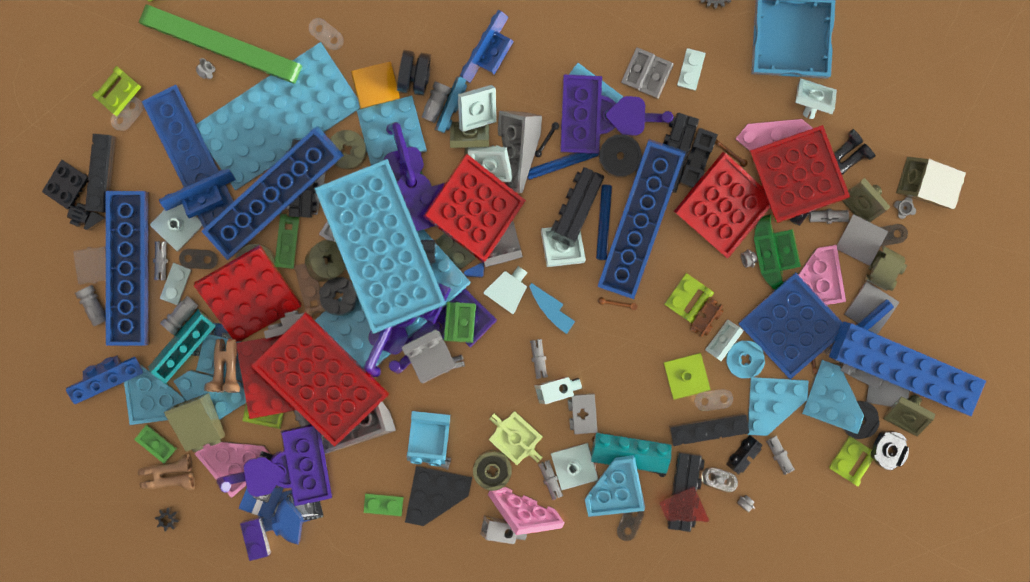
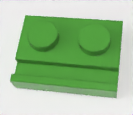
(460, 322)

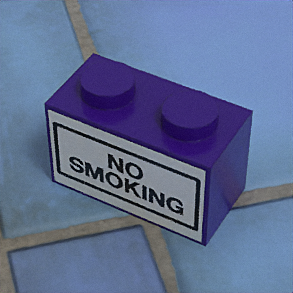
(255, 538)

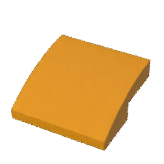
(375, 85)

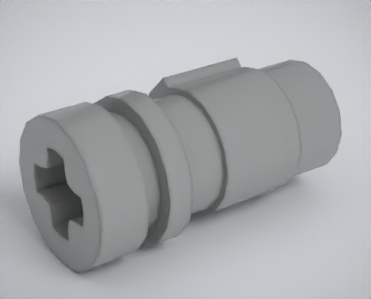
(435, 102)
(91, 305)
(179, 315)

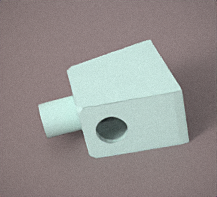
(508, 289)
(549, 391)

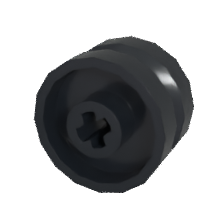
(416, 73)
(620, 167)

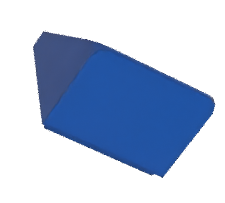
(476, 271)

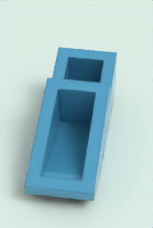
(551, 308)

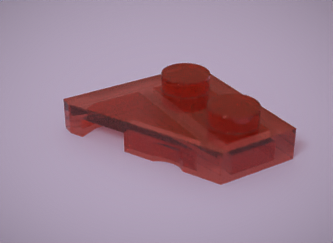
(684, 507)

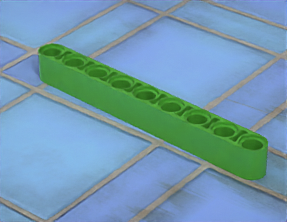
(220, 44)

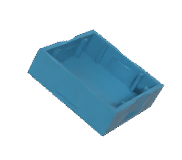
(793, 38)

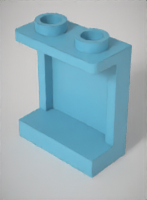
(428, 438)

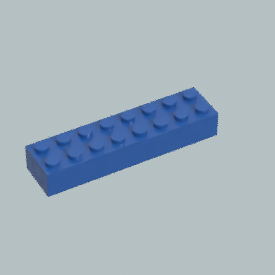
(272, 193)
(641, 218)
(127, 268)
(907, 368)

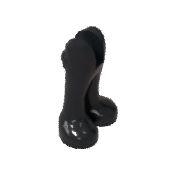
(852, 142)

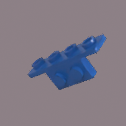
(490, 49)
(200, 195)
(103, 377)

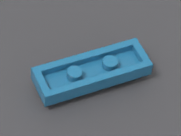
(451, 105)

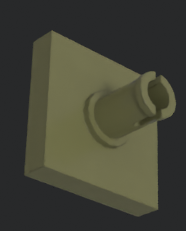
(471, 138)
(866, 201)
(909, 415)

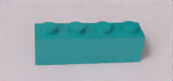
(181, 346)
(648, 454)

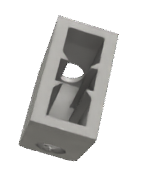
(494, 529)

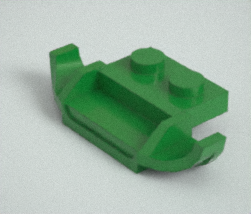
(775, 251)

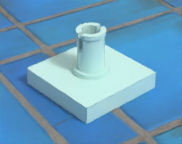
(815, 98)
(477, 108)
(494, 160)
(176, 226)
(560, 254)
(574, 466)

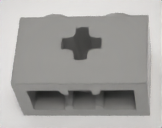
(589, 423)

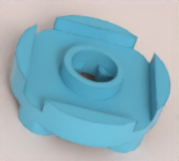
(756, 359)

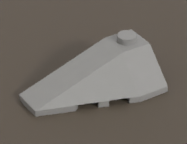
(521, 136)
(372, 426)

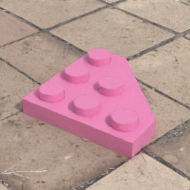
(764, 133)
(824, 275)
(228, 459)
(523, 513)

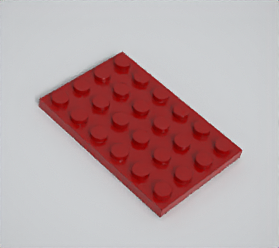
(320, 379)

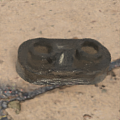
(890, 238)
(198, 259)
(718, 478)
(631, 522)

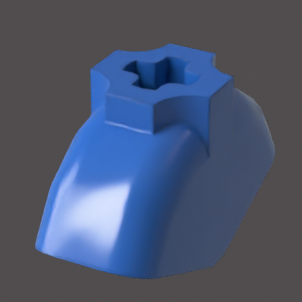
(287, 522)

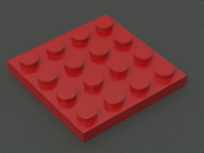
(799, 174)
(724, 205)
(474, 208)
(247, 294)
(259, 394)

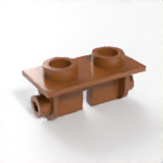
(712, 312)

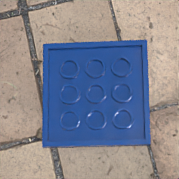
(792, 325)

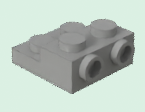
(287, 322)

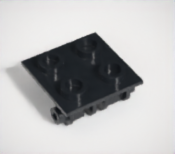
(65, 184)

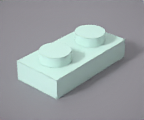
(691, 69)
(175, 284)
(724, 340)

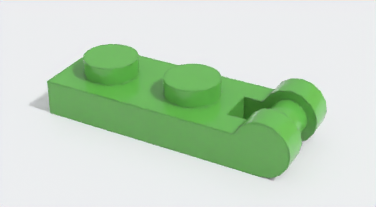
(287, 242)

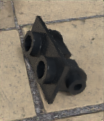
(749, 447)

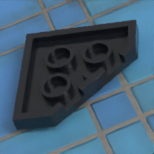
(434, 494)

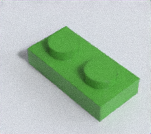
(155, 444)
(383, 504)

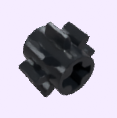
(78, 215)
(162, 522)

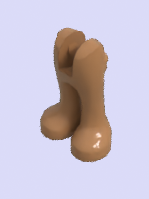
(220, 357)
(186, 480)

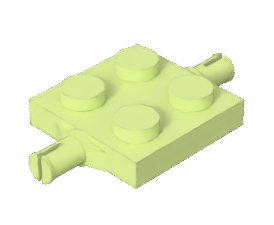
(515, 438)

